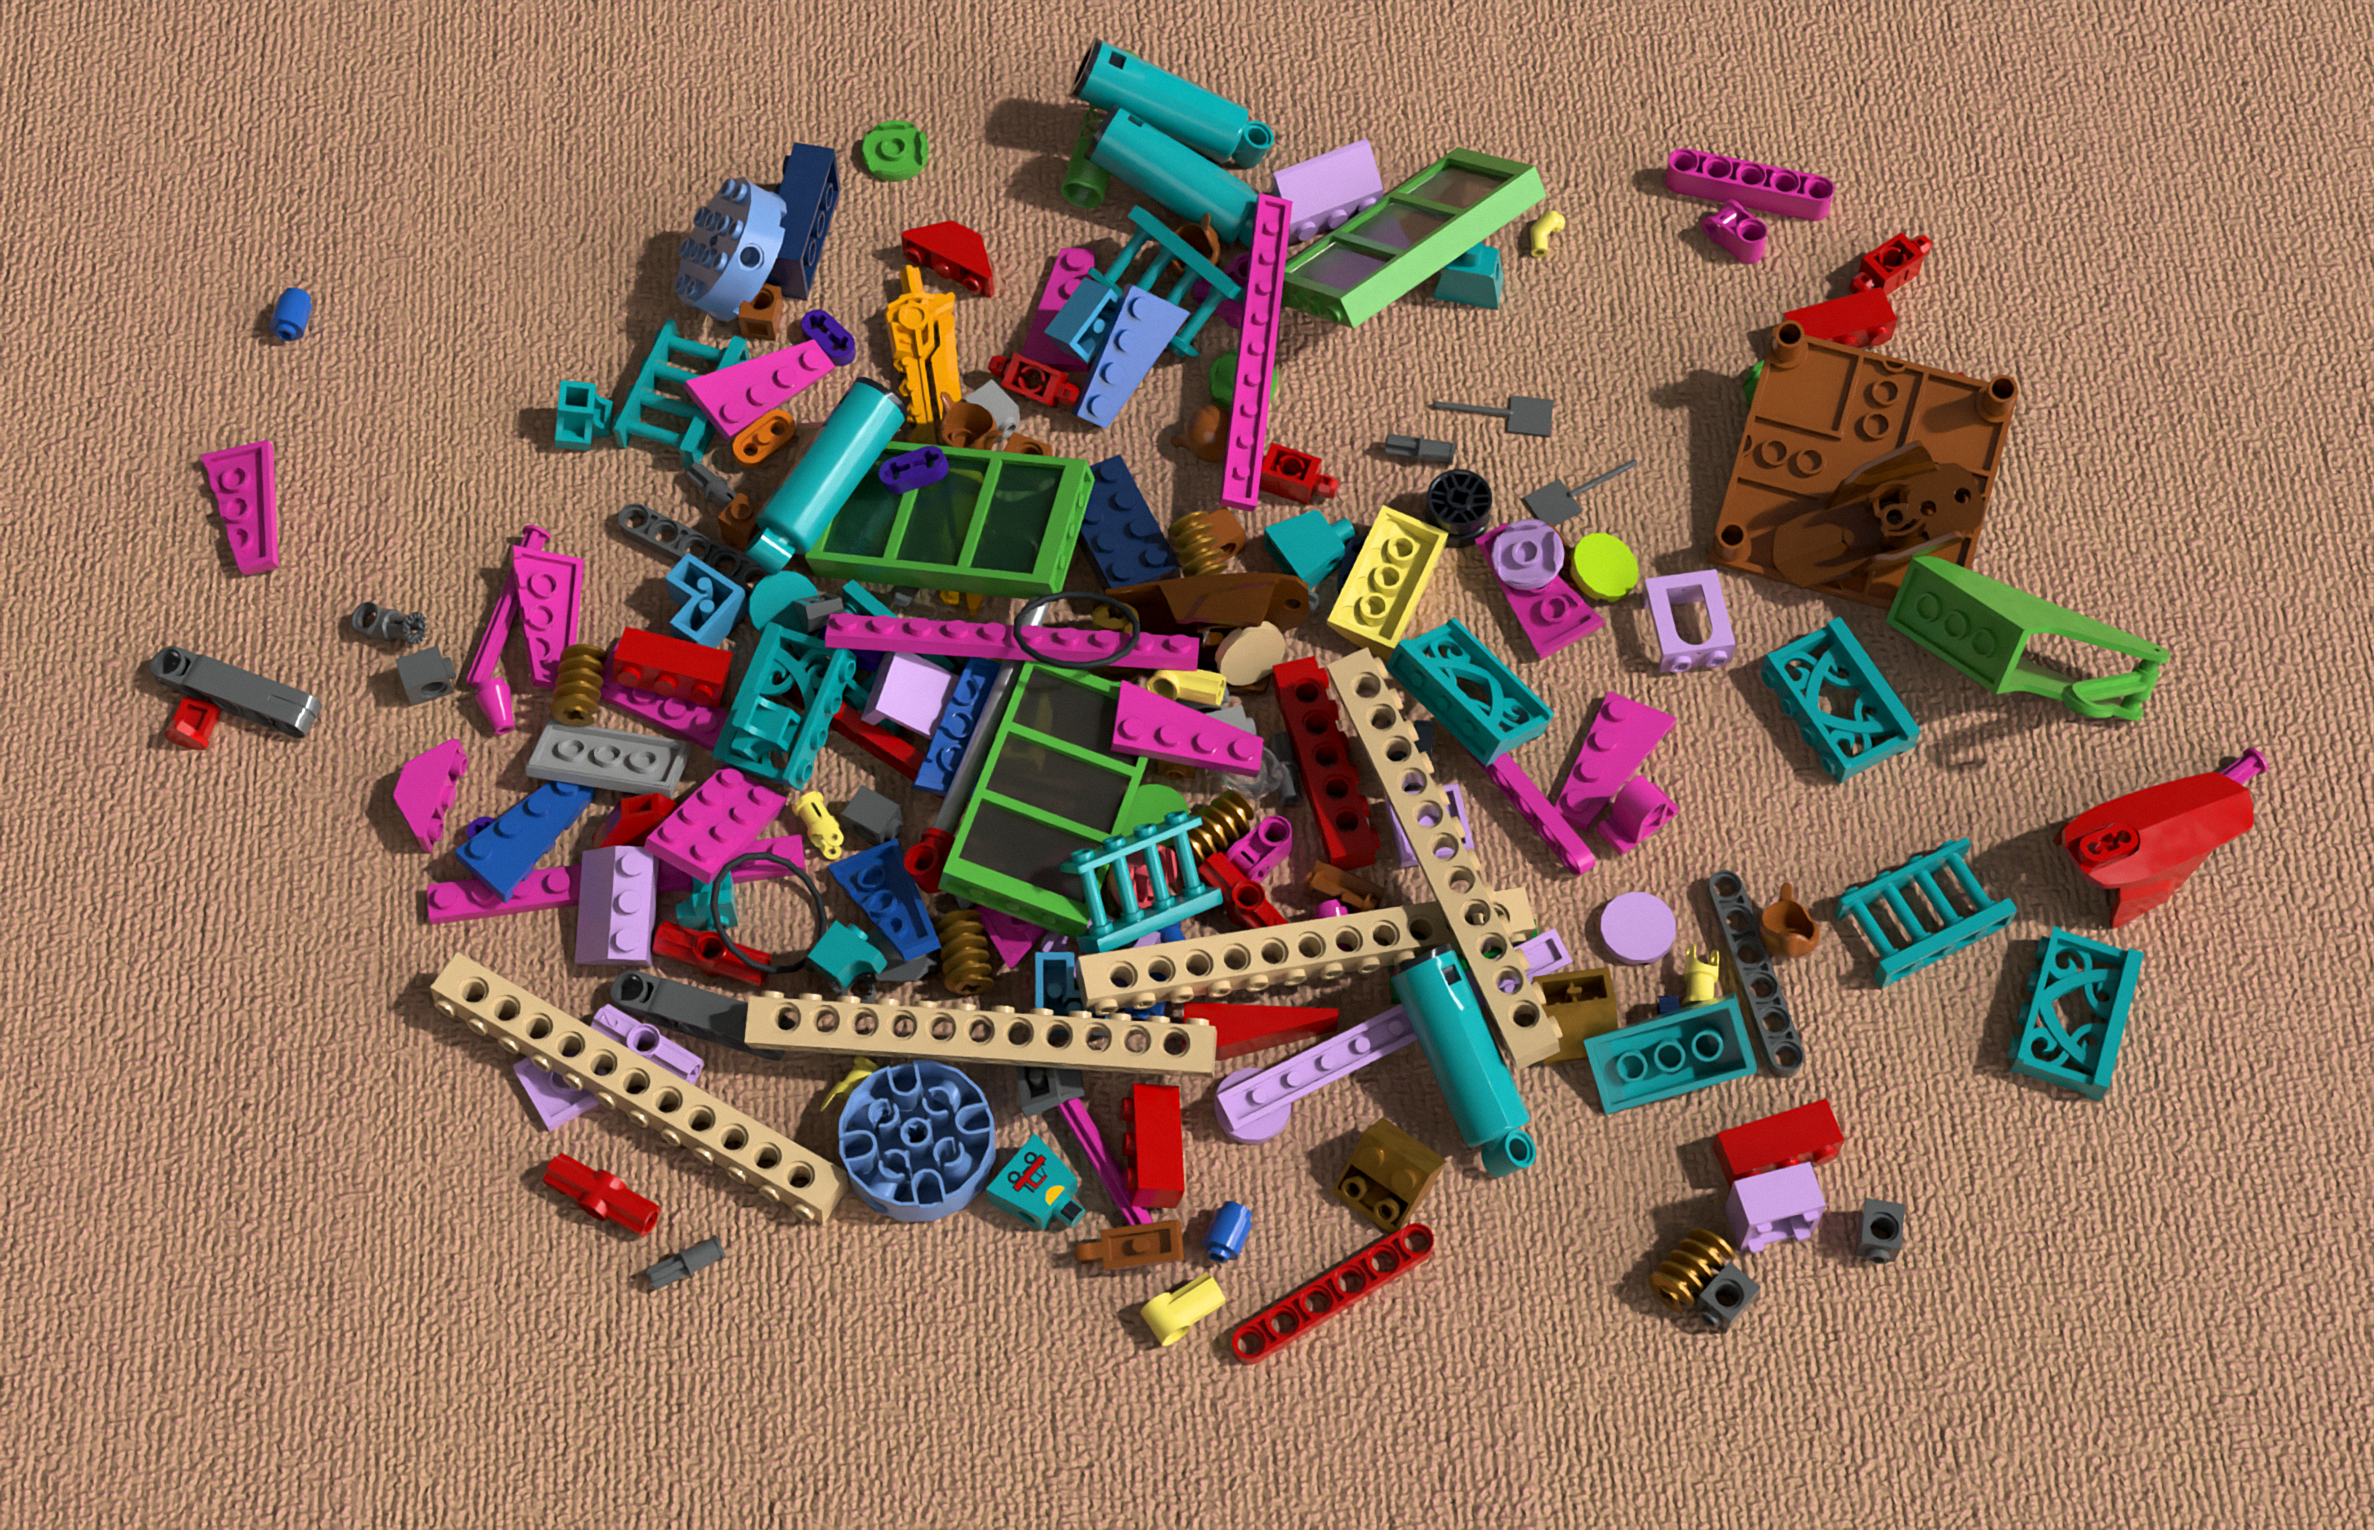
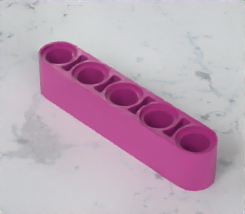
(1749, 184)

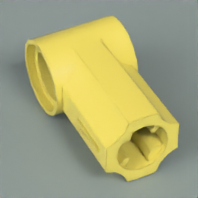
(1193, 686)
(1173, 1314)

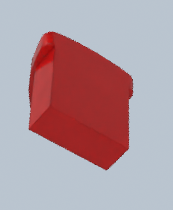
(193, 723)

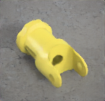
(822, 827)
(1700, 976)
(860, 1071)

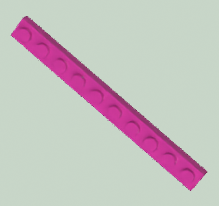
(1255, 353)
(997, 641)
(561, 885)

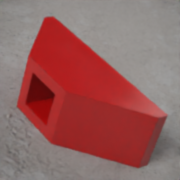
(952, 253)
(633, 820)

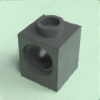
(426, 675)
(872, 817)
(1881, 1215)
(1734, 1284)

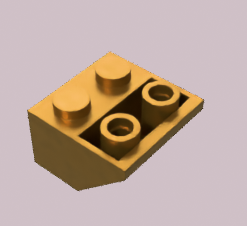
(1581, 1005)
(1388, 1175)

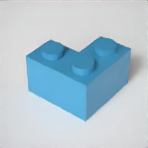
(1083, 320)
(708, 600)
(1056, 987)

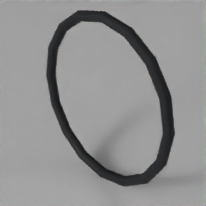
(1076, 664)
(724, 936)

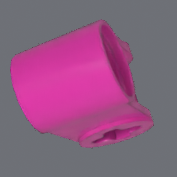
(1737, 232)
(1255, 854)

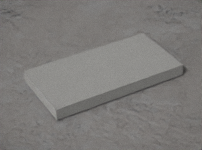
(608, 759)

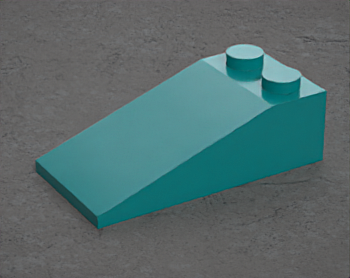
(1671, 1054)

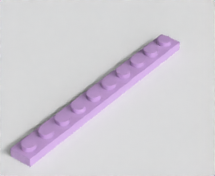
(1359, 1046)

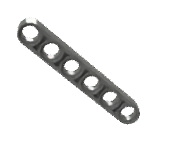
(683, 539)
(1758, 972)

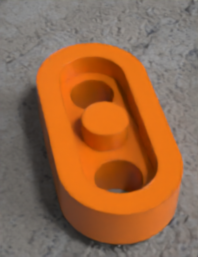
(762, 440)

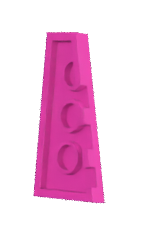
(1066, 276)
(748, 390)
(247, 502)
(549, 607)
(1549, 614)
(681, 717)
(1175, 733)
(1613, 750)

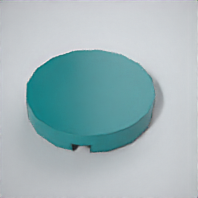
(774, 600)

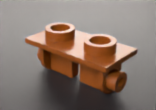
(1332, 883)

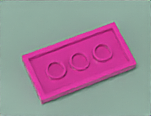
(715, 824)

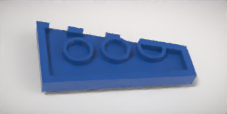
(956, 727)
(517, 840)

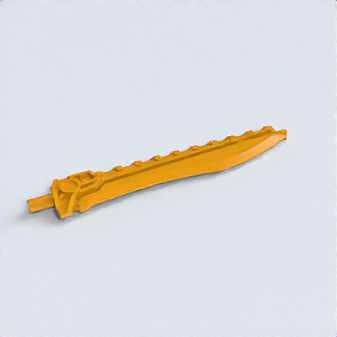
(912, 343)

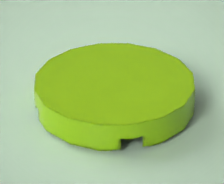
(1603, 567)

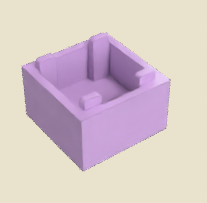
(1774, 1207)

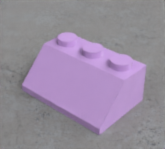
(1329, 189)
(617, 907)

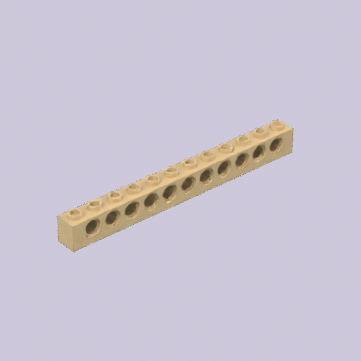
(1284, 942)
(466, 978)
(766, 1011)
(1524, 1044)

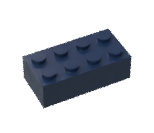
(810, 196)
(1121, 532)

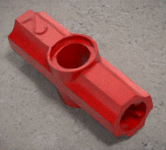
(1221, 873)
(691, 945)
(601, 1195)

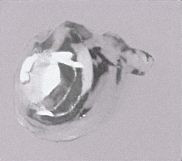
(1257, 788)

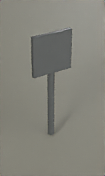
(1525, 414)
(1556, 504)

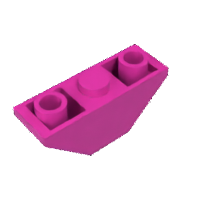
(429, 789)

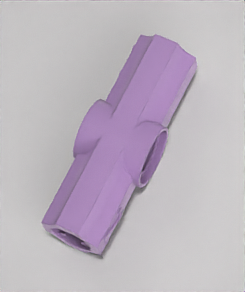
(634, 1034)

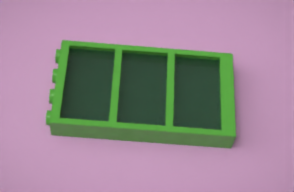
(985, 528)

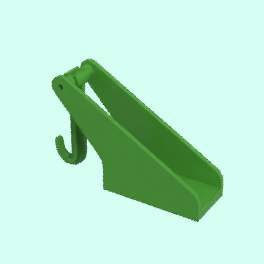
(1986, 624)

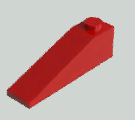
(1259, 1027)

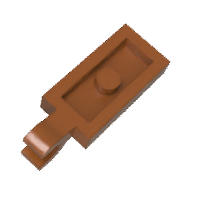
(1134, 1246)

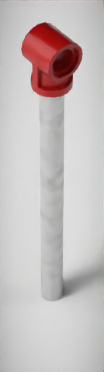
(928, 857)

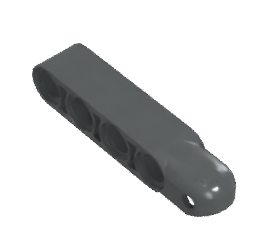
(236, 691)
(689, 1010)

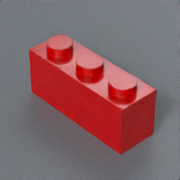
(1849, 320)
(672, 667)
(1779, 1142)
(1153, 1146)

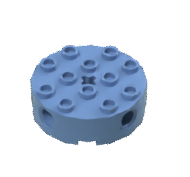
(730, 249)
(921, 1177)

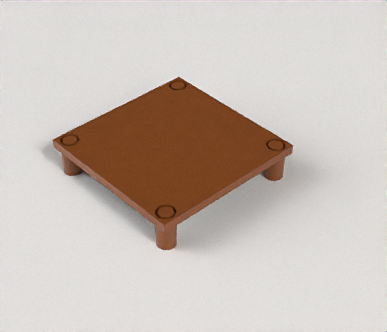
(1832, 410)

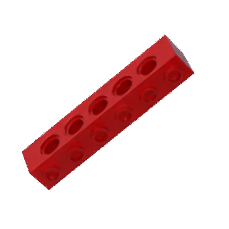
(1342, 848)

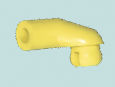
(1540, 230)

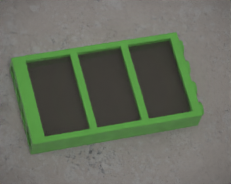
(1408, 236)
(1042, 797)

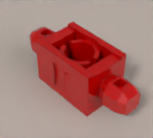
(1900, 250)
(1013, 372)
(1299, 486)

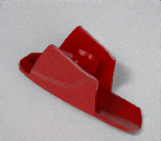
(2159, 838)

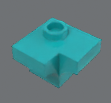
(581, 415)
(763, 727)
(696, 910)
(845, 954)

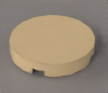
(1250, 653)

